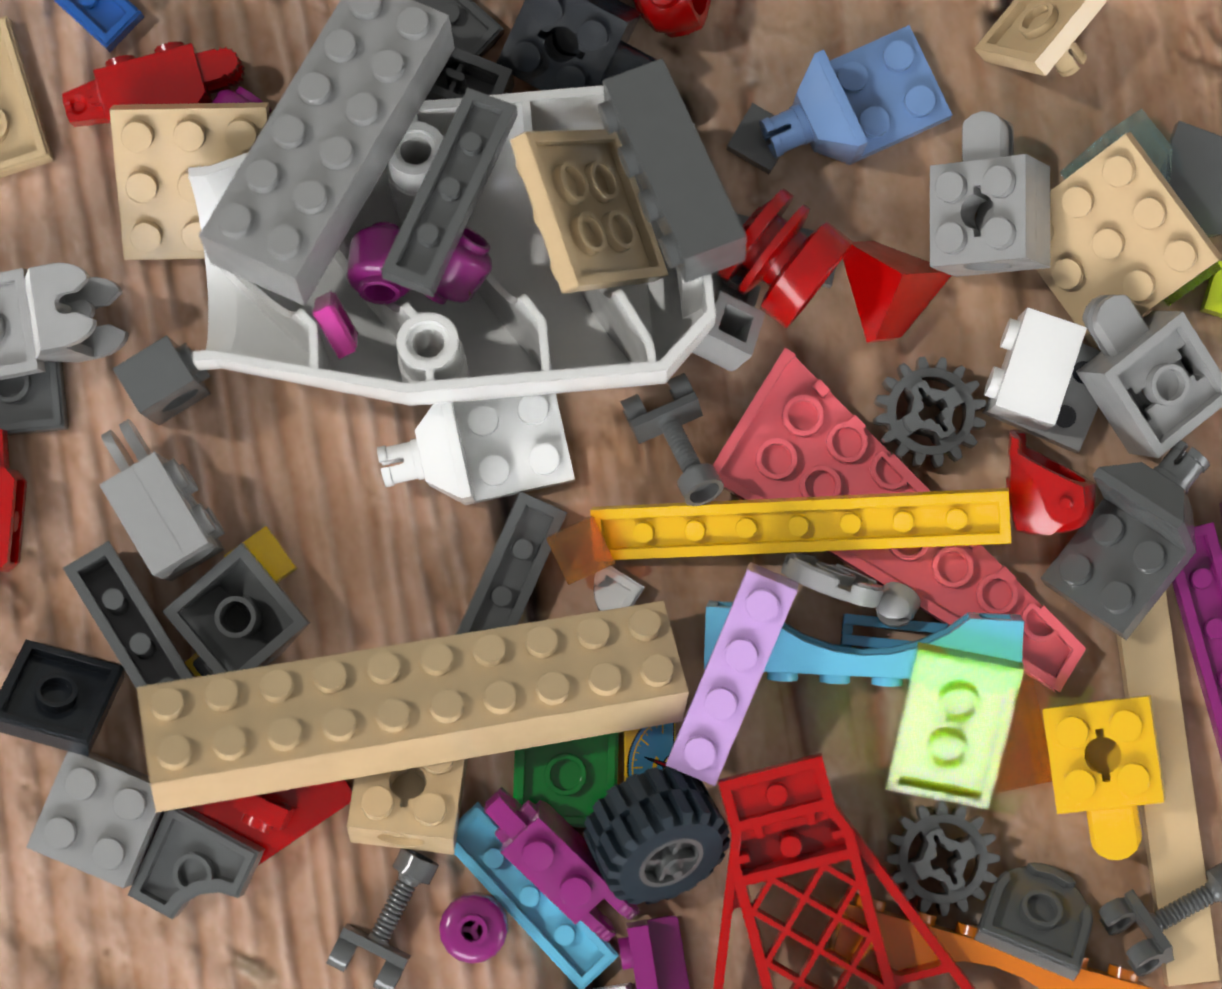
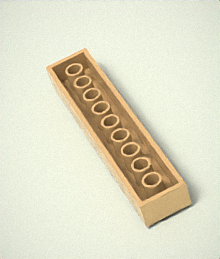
(410, 705)

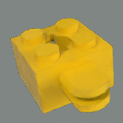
(1106, 765)

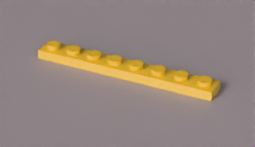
(807, 524)

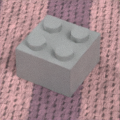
(98, 818)

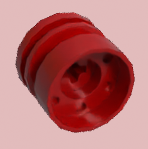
(787, 258)

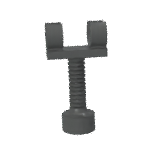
(699, 481)
(412, 870)
(1156, 949)

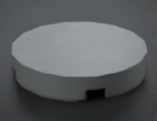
(832, 579)

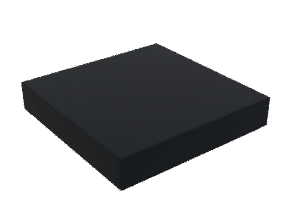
(58, 697)

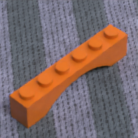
(908, 949)

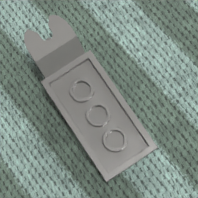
(50, 316)

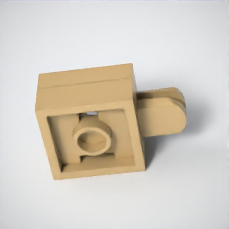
(409, 808)

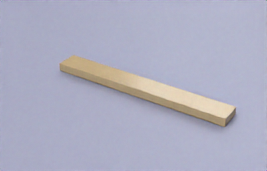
(1171, 826)

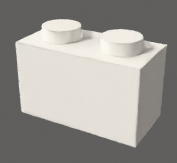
(1034, 369)

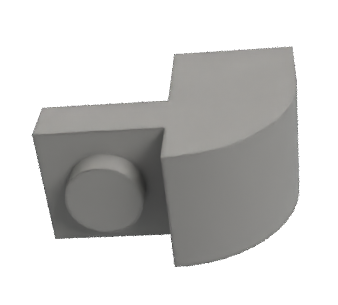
(736, 325)

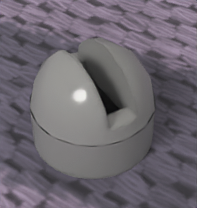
(897, 605)

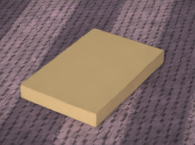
(21, 127)

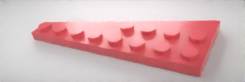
(810, 445)

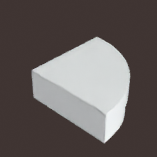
(615, 589)

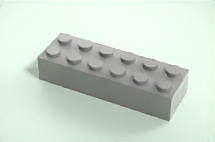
(327, 144)

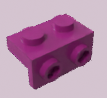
(655, 953)

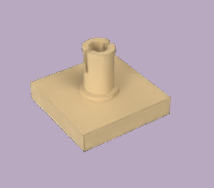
(1039, 35)

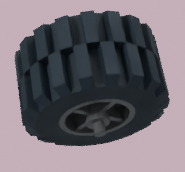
(656, 835)

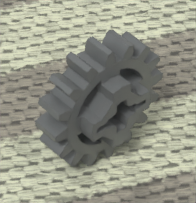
(941, 433)
(963, 850)

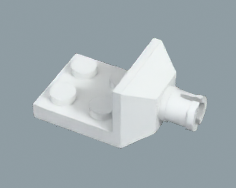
(484, 449)

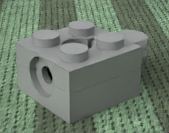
(1009, 201)
(1153, 356)
(159, 507)

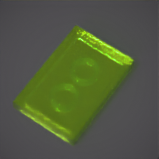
(953, 725)

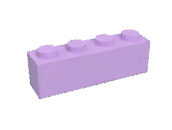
(732, 673)

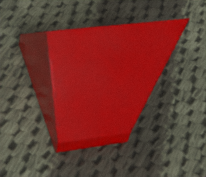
(889, 288)

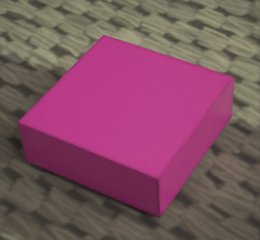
(335, 324)

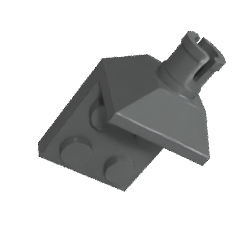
(1132, 541)

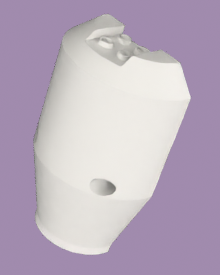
(502, 343)

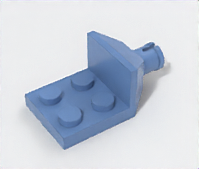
(861, 101)

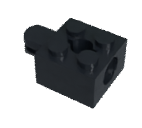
(572, 43)

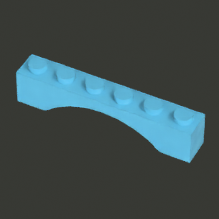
(887, 666)

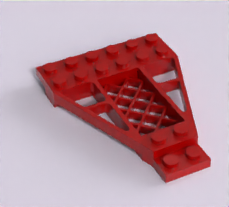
(789, 824)

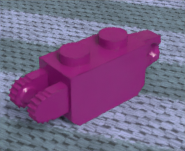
(555, 861)

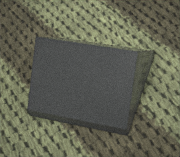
(237, 615)

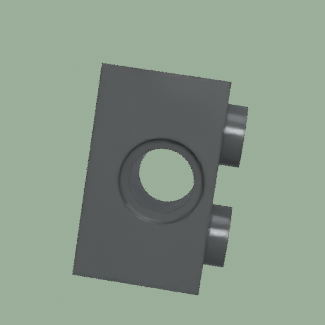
(163, 380)

